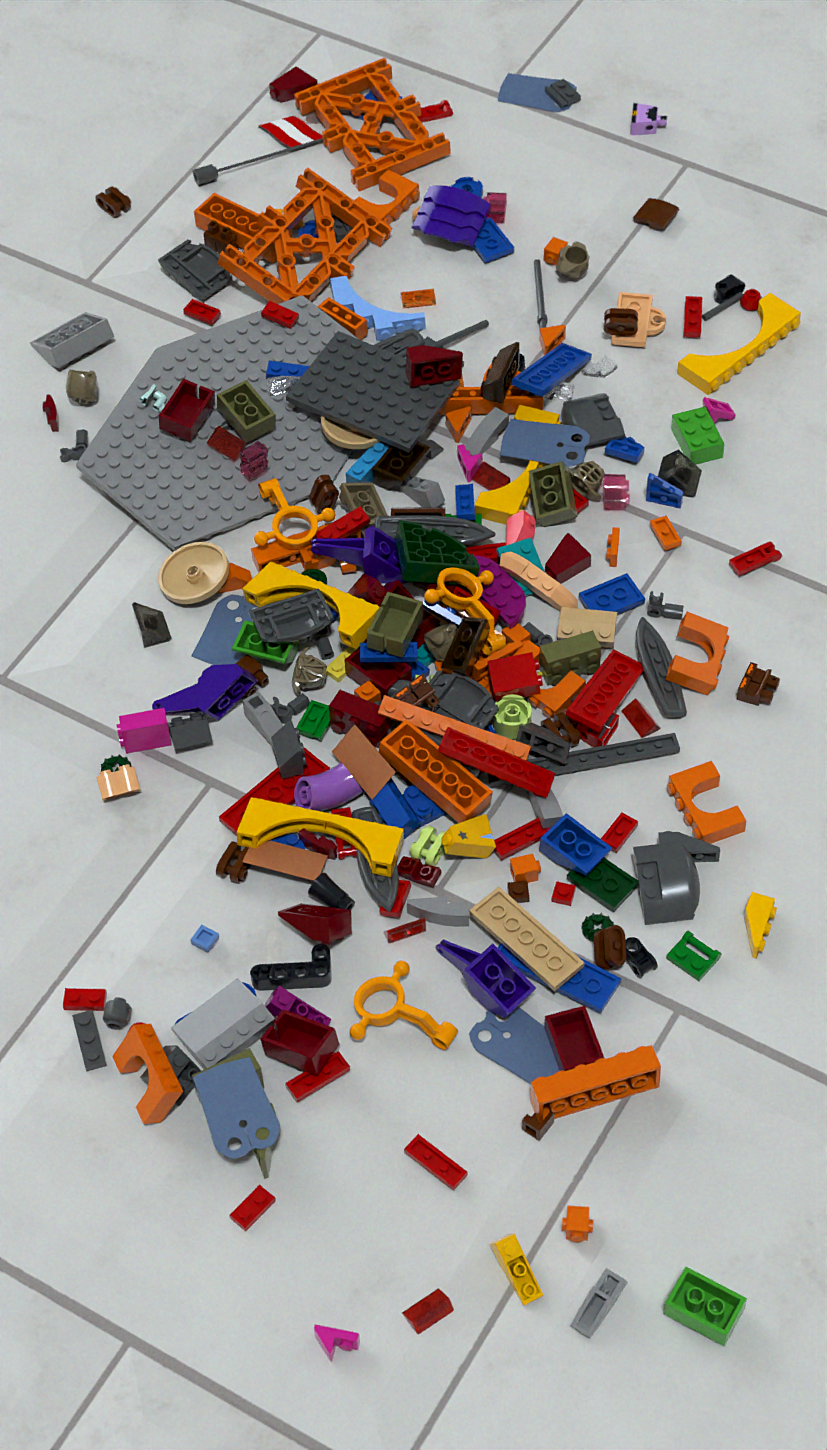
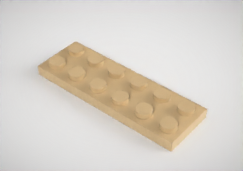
(526, 938)

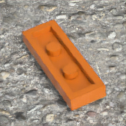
(481, 667)

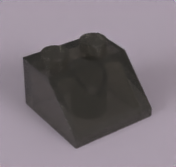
(680, 472)

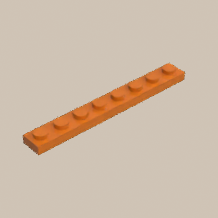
(437, 725)

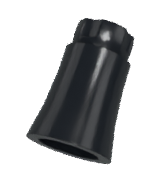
(330, 893)

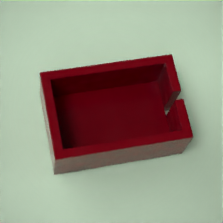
(186, 412)
(380, 674)
(352, 710)
(572, 1038)
(300, 1042)

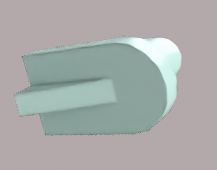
(161, 398)

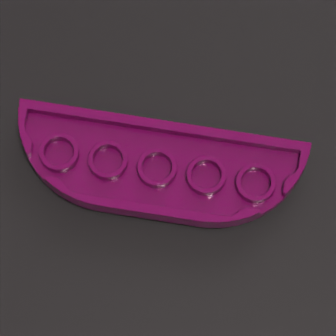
(503, 593)

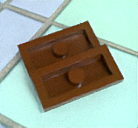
(656, 213)

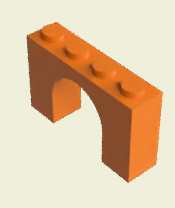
(398, 187)
(712, 638)
(558, 698)
(704, 825)
(163, 1087)

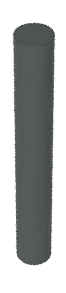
(722, 306)

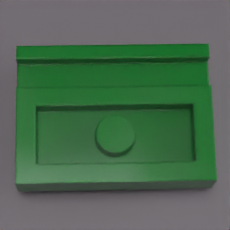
(315, 720)

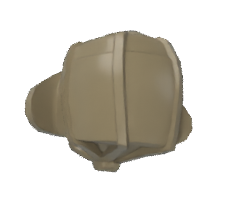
(573, 260)
(81, 386)
(587, 479)
(440, 639)
(308, 672)

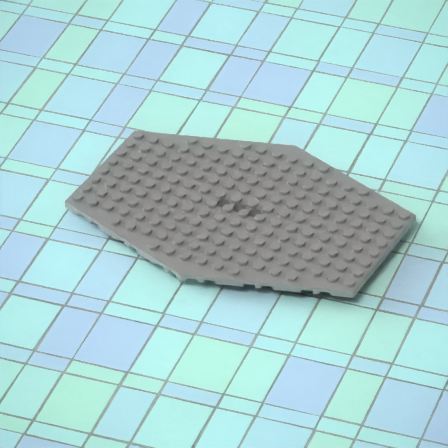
(186, 486)

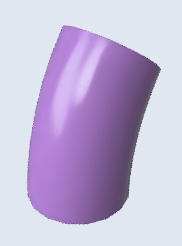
(326, 789)

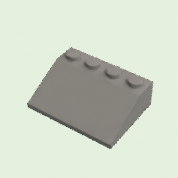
(73, 339)
(224, 1025)

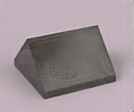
(150, 625)

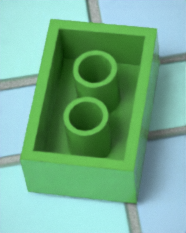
(697, 435)
(705, 1306)

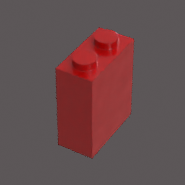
(515, 676)

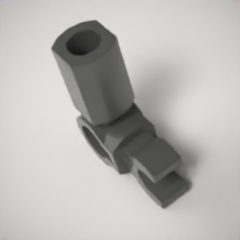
(76, 452)
(668, 610)
(537, 636)
(322, 643)
(284, 712)

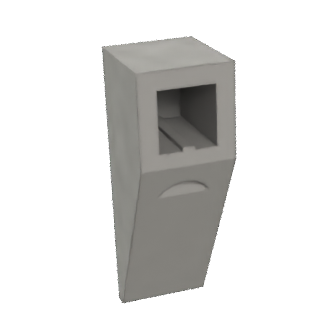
(422, 491)
(261, 715)

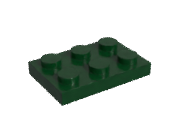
(605, 883)

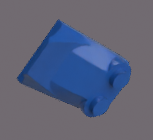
(422, 805)

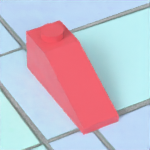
(520, 527)

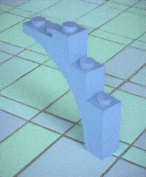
(384, 322)

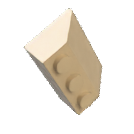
(578, 621)

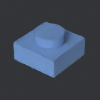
(204, 938)

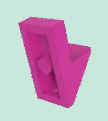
(718, 409)
(468, 463)
(332, 1337)

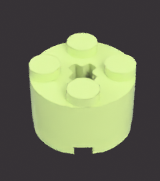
(511, 714)

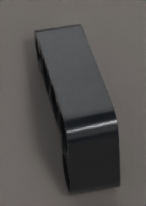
(266, 977)

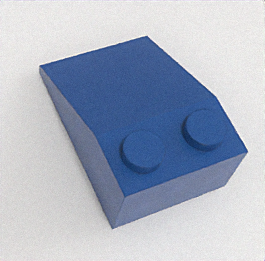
(573, 845)

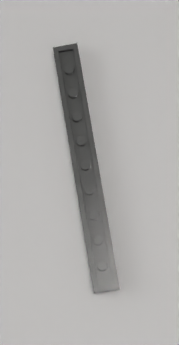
(605, 755)

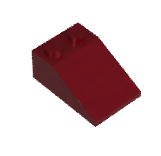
(432, 365)
(319, 922)

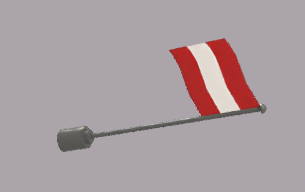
(288, 131)

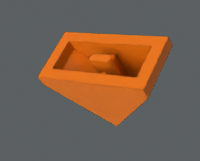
(551, 337)
(458, 421)
(236, 579)

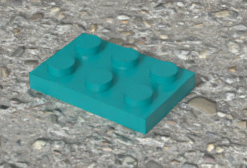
(527, 550)

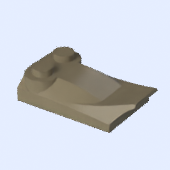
(365, 496)

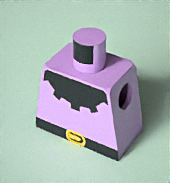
(645, 119)

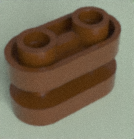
(113, 201)
(620, 321)
(323, 493)
(564, 725)
(233, 863)
(610, 947)

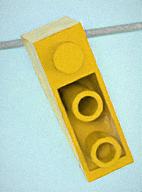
(757, 918)
(516, 1268)

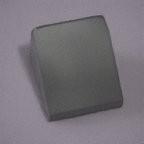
(435, 448)

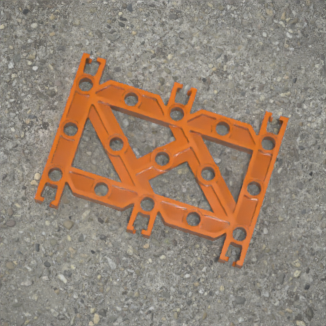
(343, 94)
(323, 199)

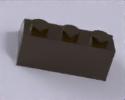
(501, 374)
(397, 465)
(466, 646)

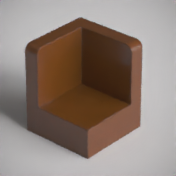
(535, 1128)

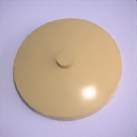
(345, 436)
(193, 572)

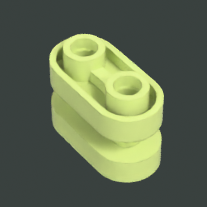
(426, 838)

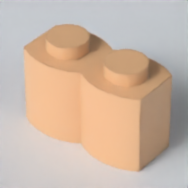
(118, 782)

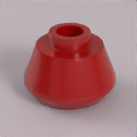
(750, 299)

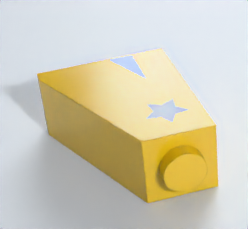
(470, 838)

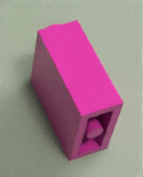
(144, 730)

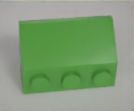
(250, 643)

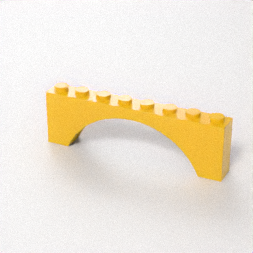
(711, 371)
(512, 498)
(279, 583)
(270, 819)

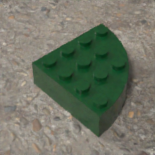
(428, 552)

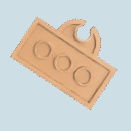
(646, 316)

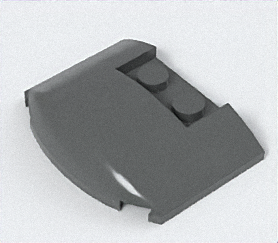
(195, 268)
(594, 416)
(292, 618)
(463, 699)
(667, 882)

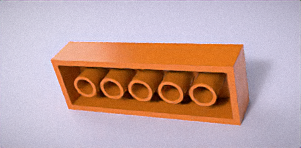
(230, 214)
(434, 774)
(596, 1083)

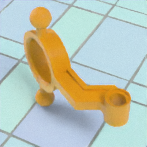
(272, 490)
(471, 604)
(441, 1035)

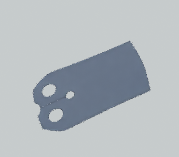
(529, 92)
(539, 442)
(221, 632)
(524, 1052)
(232, 1095)

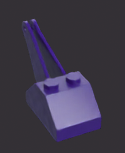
(374, 552)
(214, 693)
(489, 977)

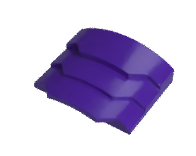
(452, 214)

